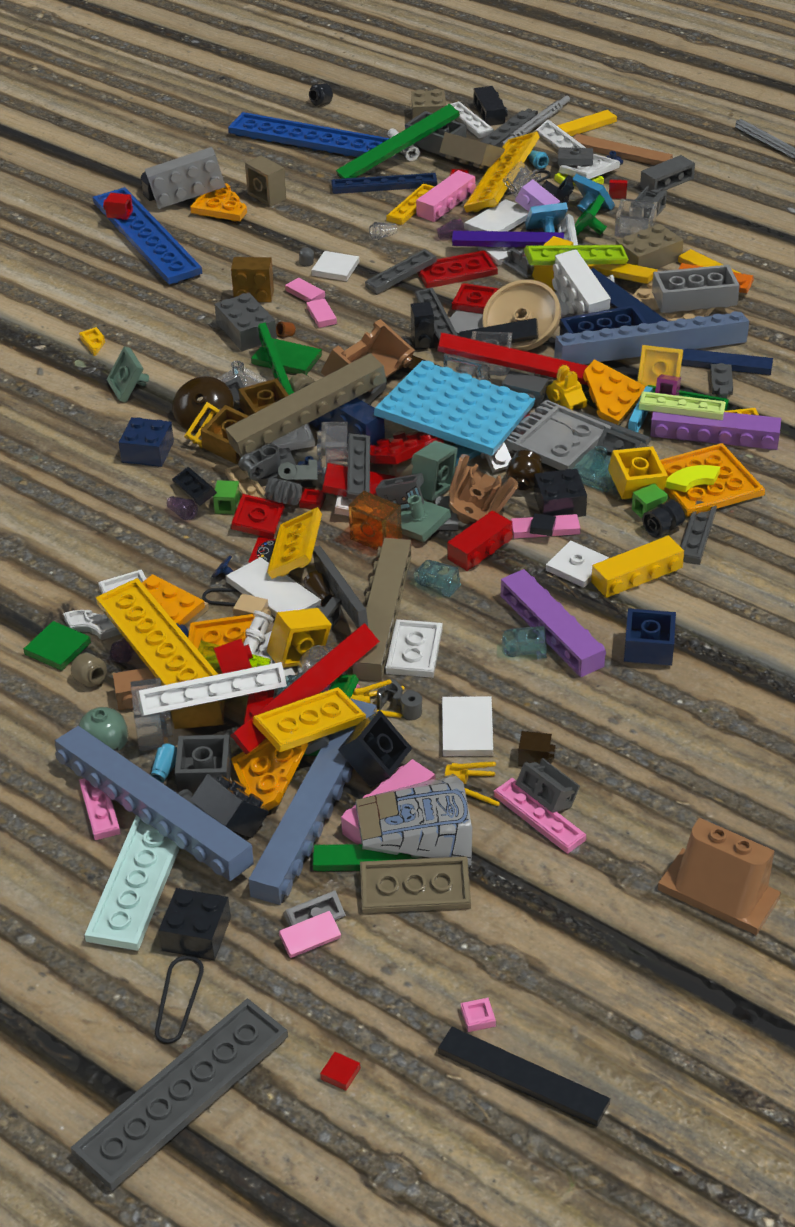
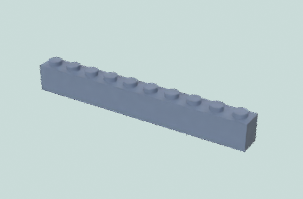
(628, 340)
(155, 803)
(304, 819)

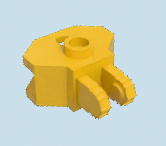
(566, 390)

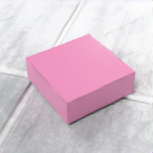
(478, 1014)

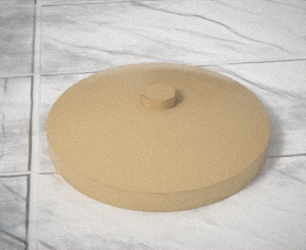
(525, 301)

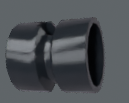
(663, 518)

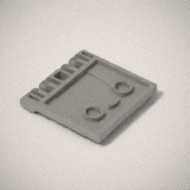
(556, 435)

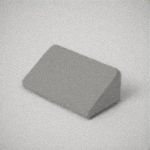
(315, 907)

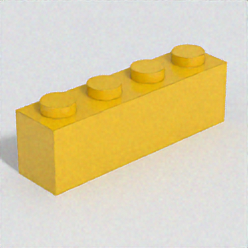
(637, 566)

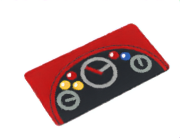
(263, 548)

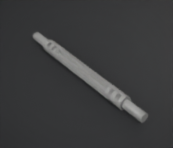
(538, 119)

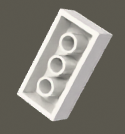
(578, 284)

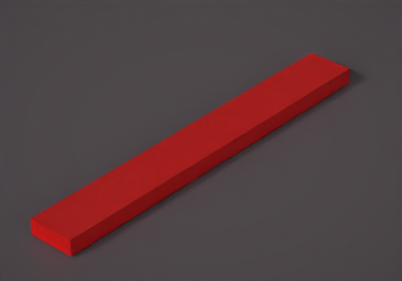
(507, 356)
(311, 682)

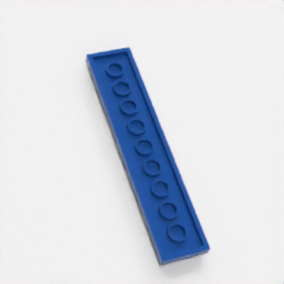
(304, 134)
(153, 241)

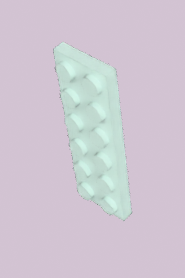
(133, 888)

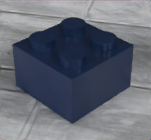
(146, 442)
(650, 637)

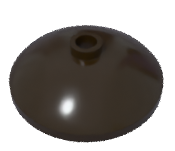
(185, 402)

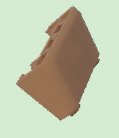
(381, 343)

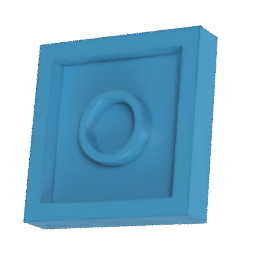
(590, 191)
(546, 216)

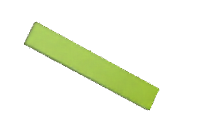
(590, 253)

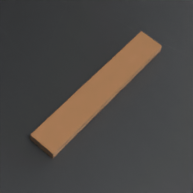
(623, 150)

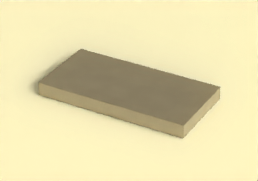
(415, 885)

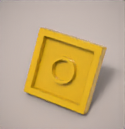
(658, 361)

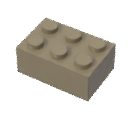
(652, 247)

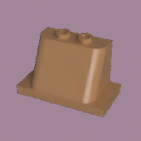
(723, 876)

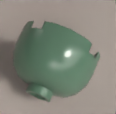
(106, 726)

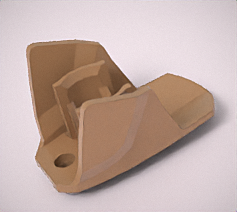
(477, 492)

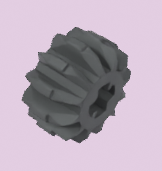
(283, 491)

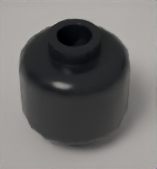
(320, 94)

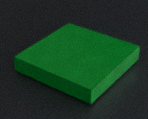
(57, 645)

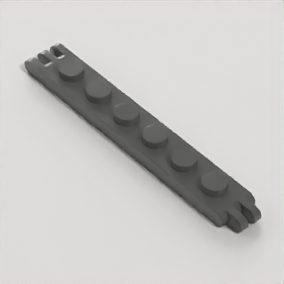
(507, 128)

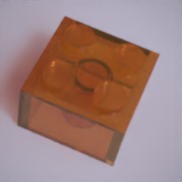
(373, 520)

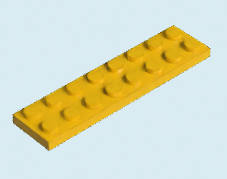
(491, 186)
(153, 634)

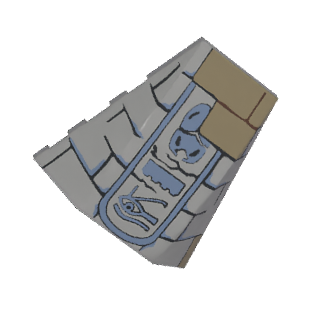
(418, 820)

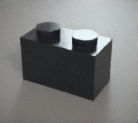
(422, 325)

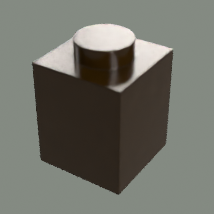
(534, 747)

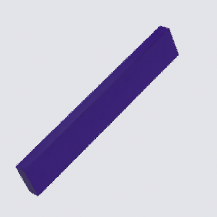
(502, 238)

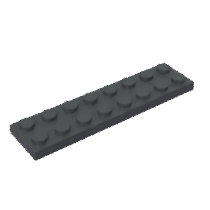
(178, 1094)

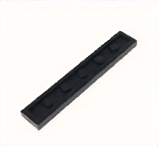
(524, 1076)

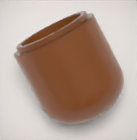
(285, 329)

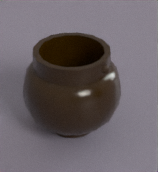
(523, 467)

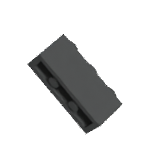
(668, 174)

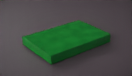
(294, 357)

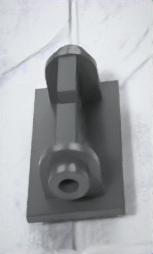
(518, 263)

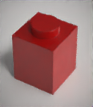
(118, 206)

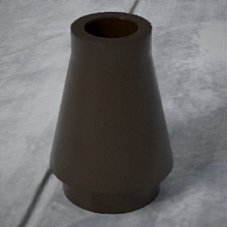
(316, 584)

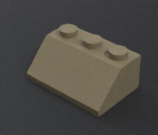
(469, 150)

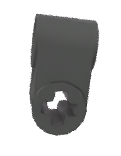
(263, 462)

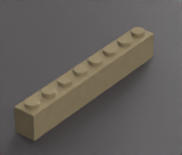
(306, 405)
(384, 604)

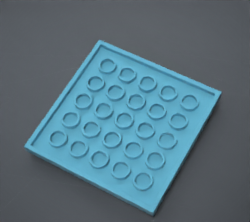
(455, 407)

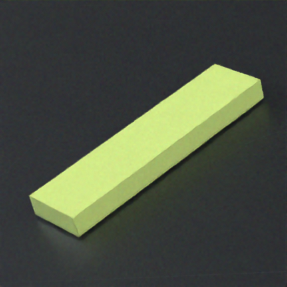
(682, 405)

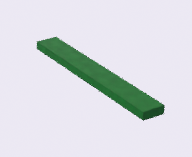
(398, 142)

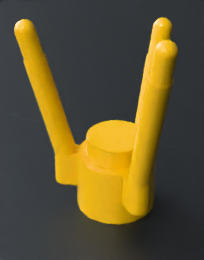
(364, 695)
(462, 773)

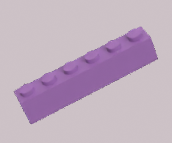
(732, 430)
(562, 630)

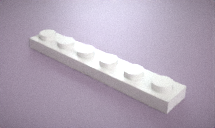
(211, 689)

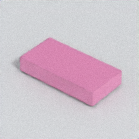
(304, 290)
(321, 313)
(309, 934)

